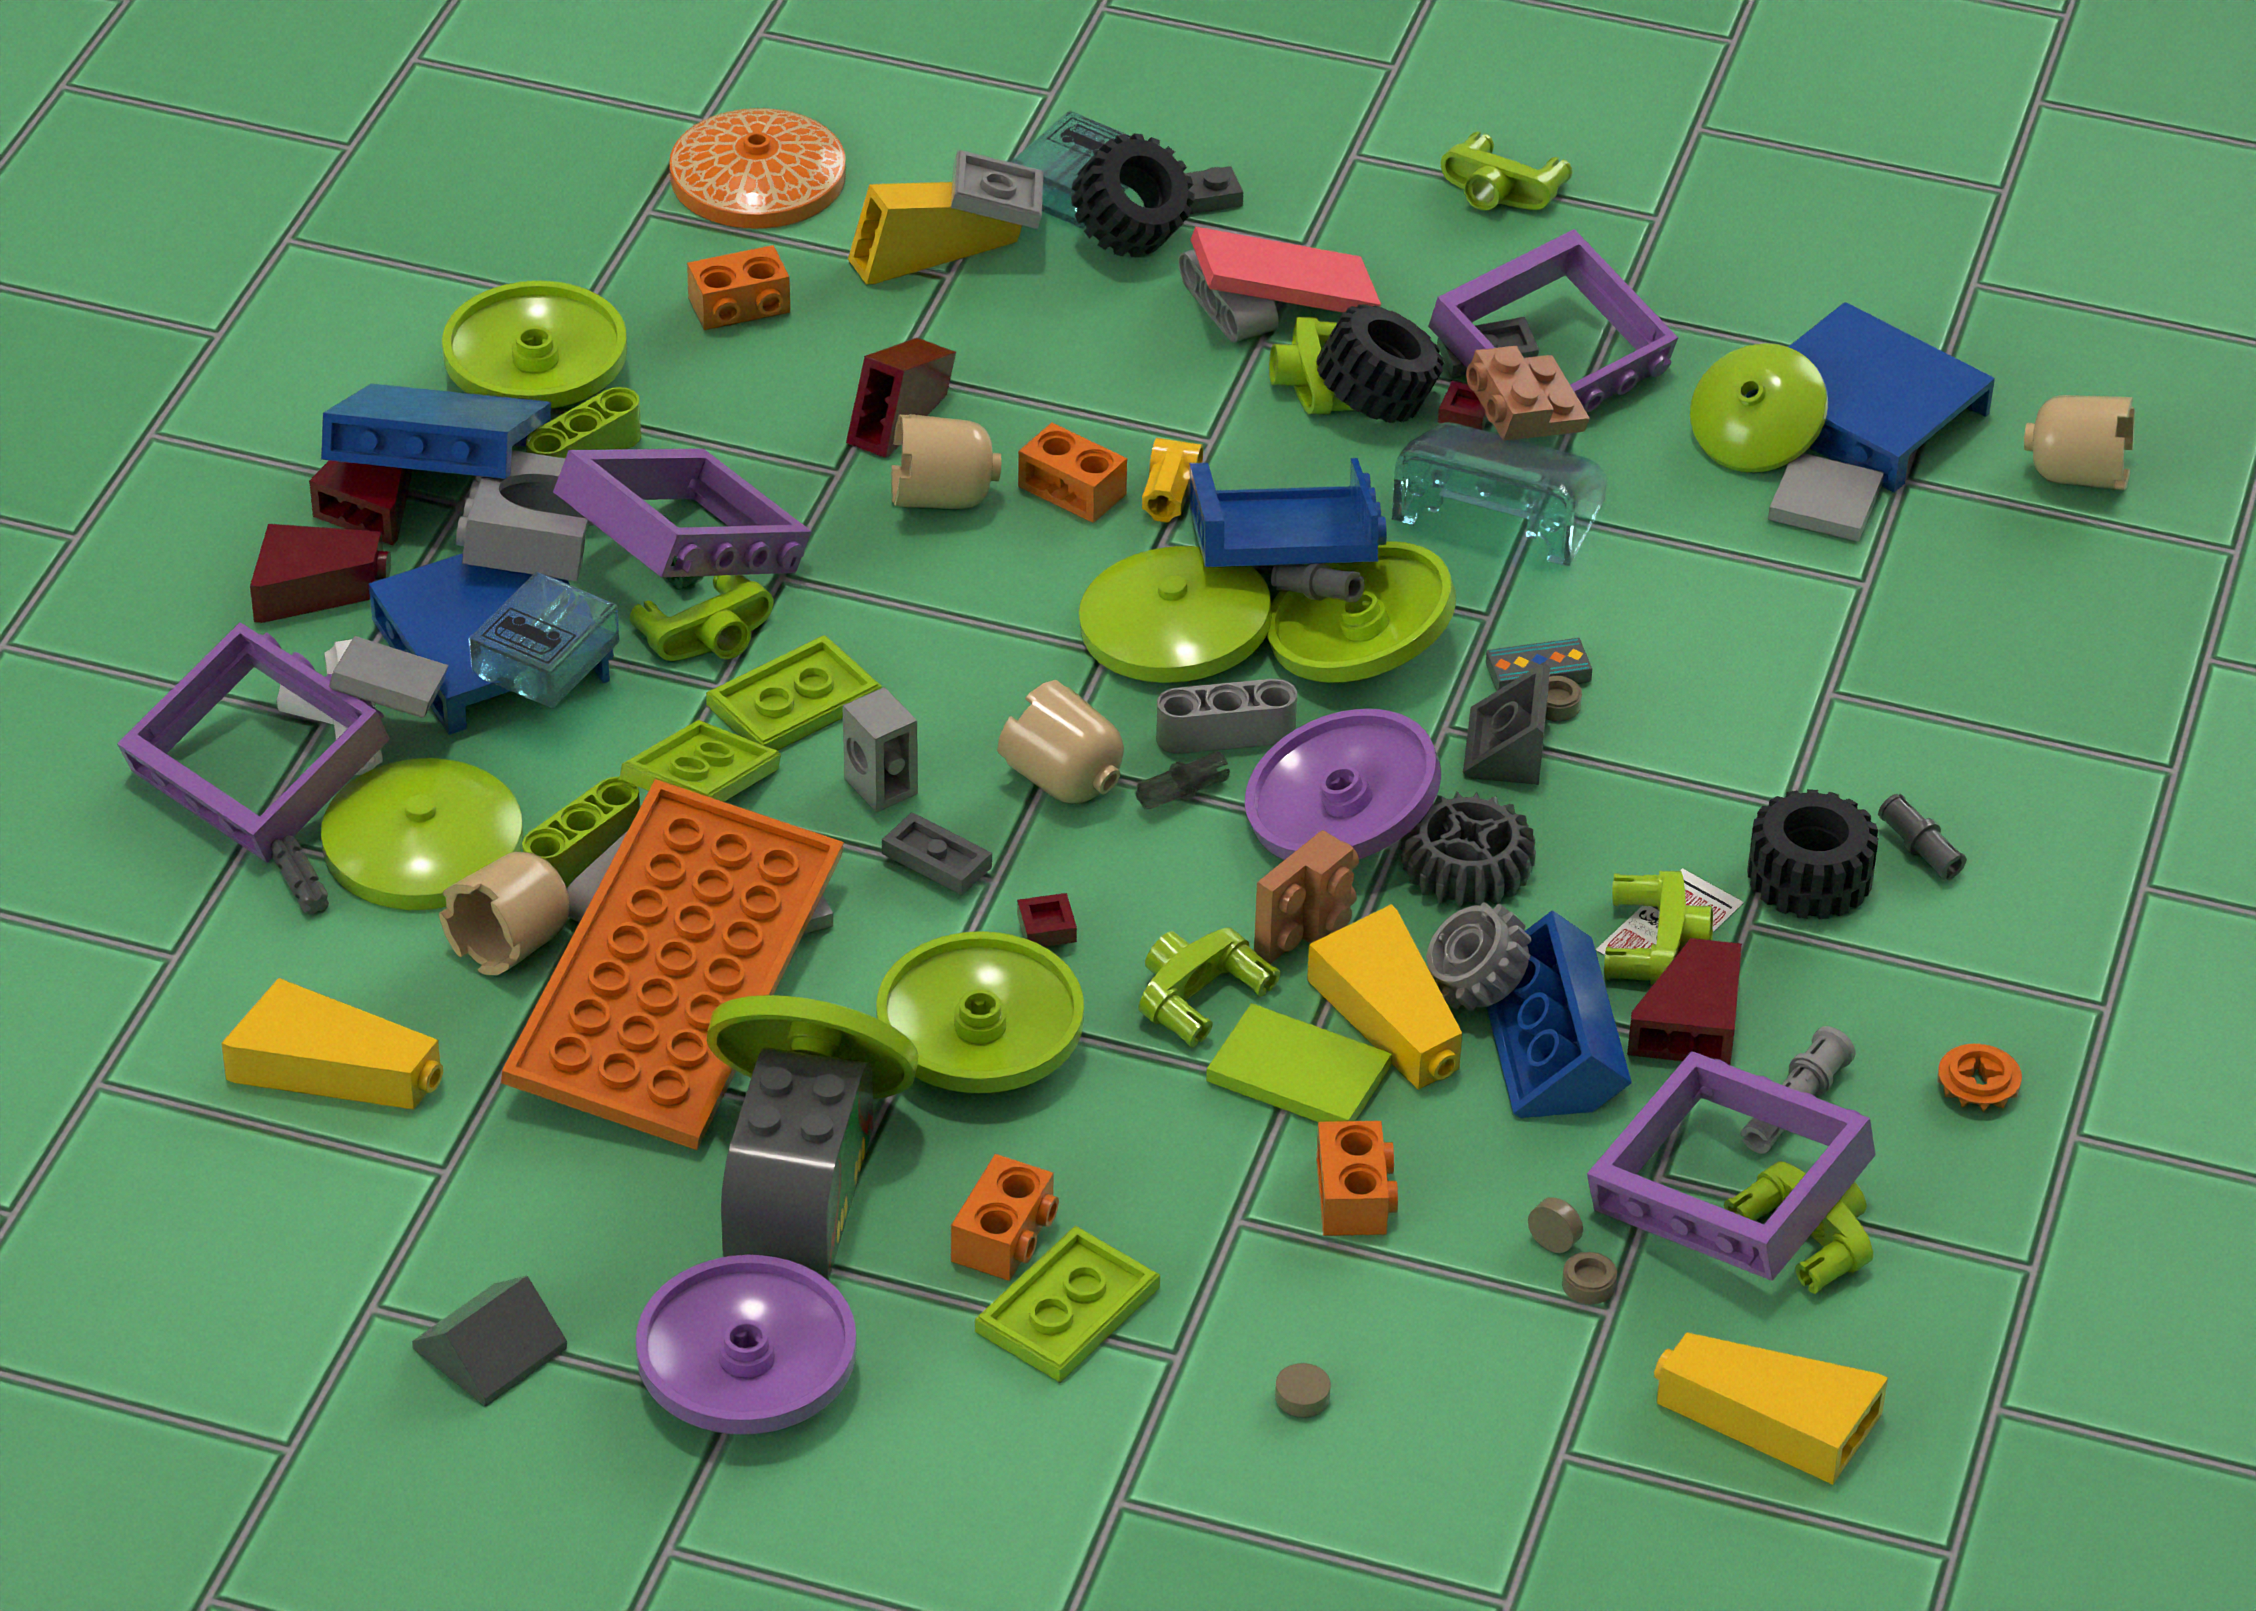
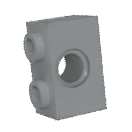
(880, 749)

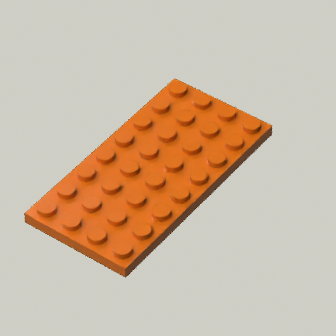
(685, 919)

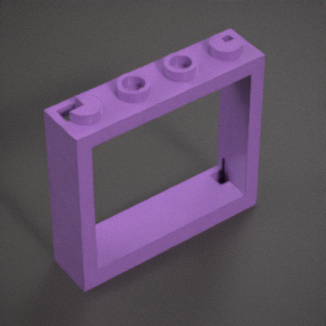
(1595, 279)
(611, 494)
(201, 689)
(1706, 1227)

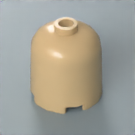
(2083, 440)
(942, 463)
(1063, 745)
(505, 911)

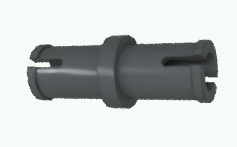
(1318, 581)
(1922, 836)

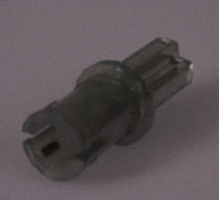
(1182, 780)

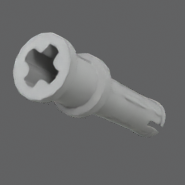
(1808, 1073)

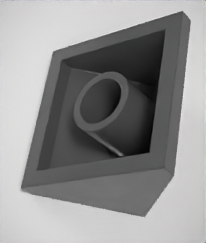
(1509, 731)
(494, 1339)

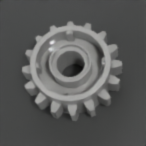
(1478, 956)

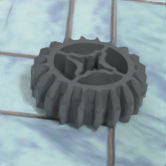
(1469, 850)

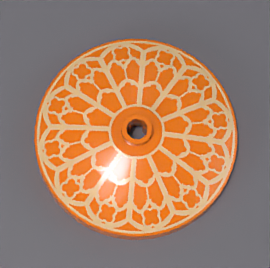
(757, 168)

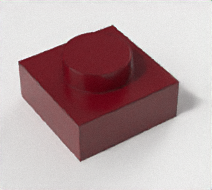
(1462, 407)
(1047, 919)

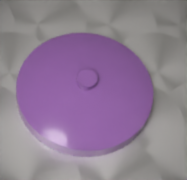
(1346, 773)
(746, 1344)

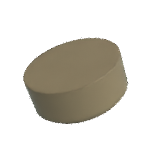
(1563, 699)
(1555, 1225)
(1589, 1278)
(1302, 1390)

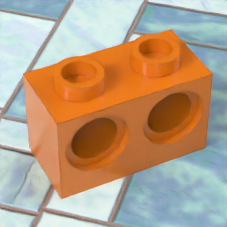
(738, 287)
(1072, 472)
(1353, 1178)
(1003, 1217)

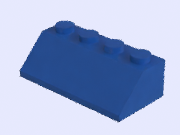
(1559, 1027)

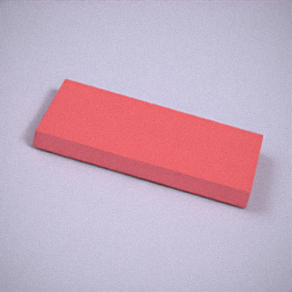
(1282, 271)

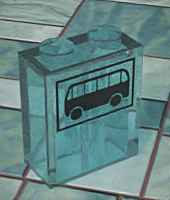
(1061, 155)
(544, 639)

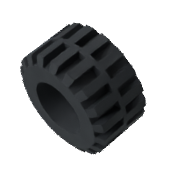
(1113, 215)
(1379, 363)
(1812, 854)

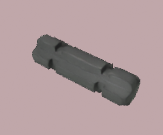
(299, 875)

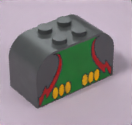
(796, 1157)

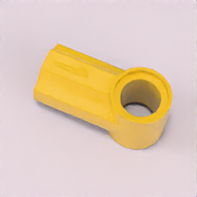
(1169, 477)

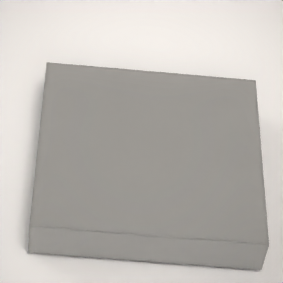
(997, 189)
(1826, 496)
(388, 676)

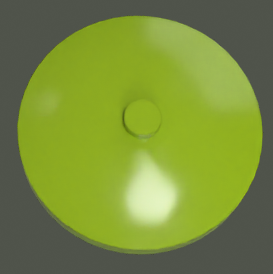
(535, 343)
(1173, 617)
(1398, 617)
(417, 830)
(983, 1010)
(811, 1026)

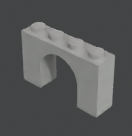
(522, 522)

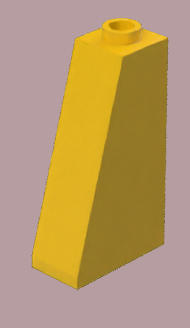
(915, 229)
(1388, 995)
(330, 1050)
(1773, 1400)

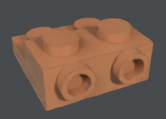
(1524, 394)
(1305, 896)

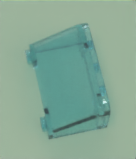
(1545, 485)

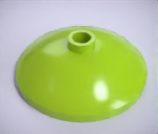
(1762, 429)

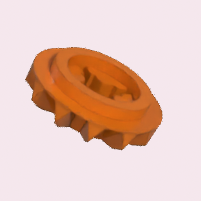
(1997, 1070)

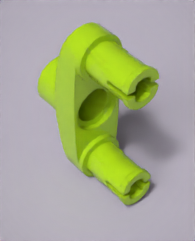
(1495, 179)
(1297, 367)
(713, 625)
(1675, 925)
(1186, 968)
(1840, 1232)

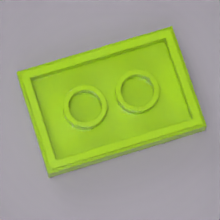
(791, 694)
(702, 761)
(1298, 1066)
(1067, 1303)

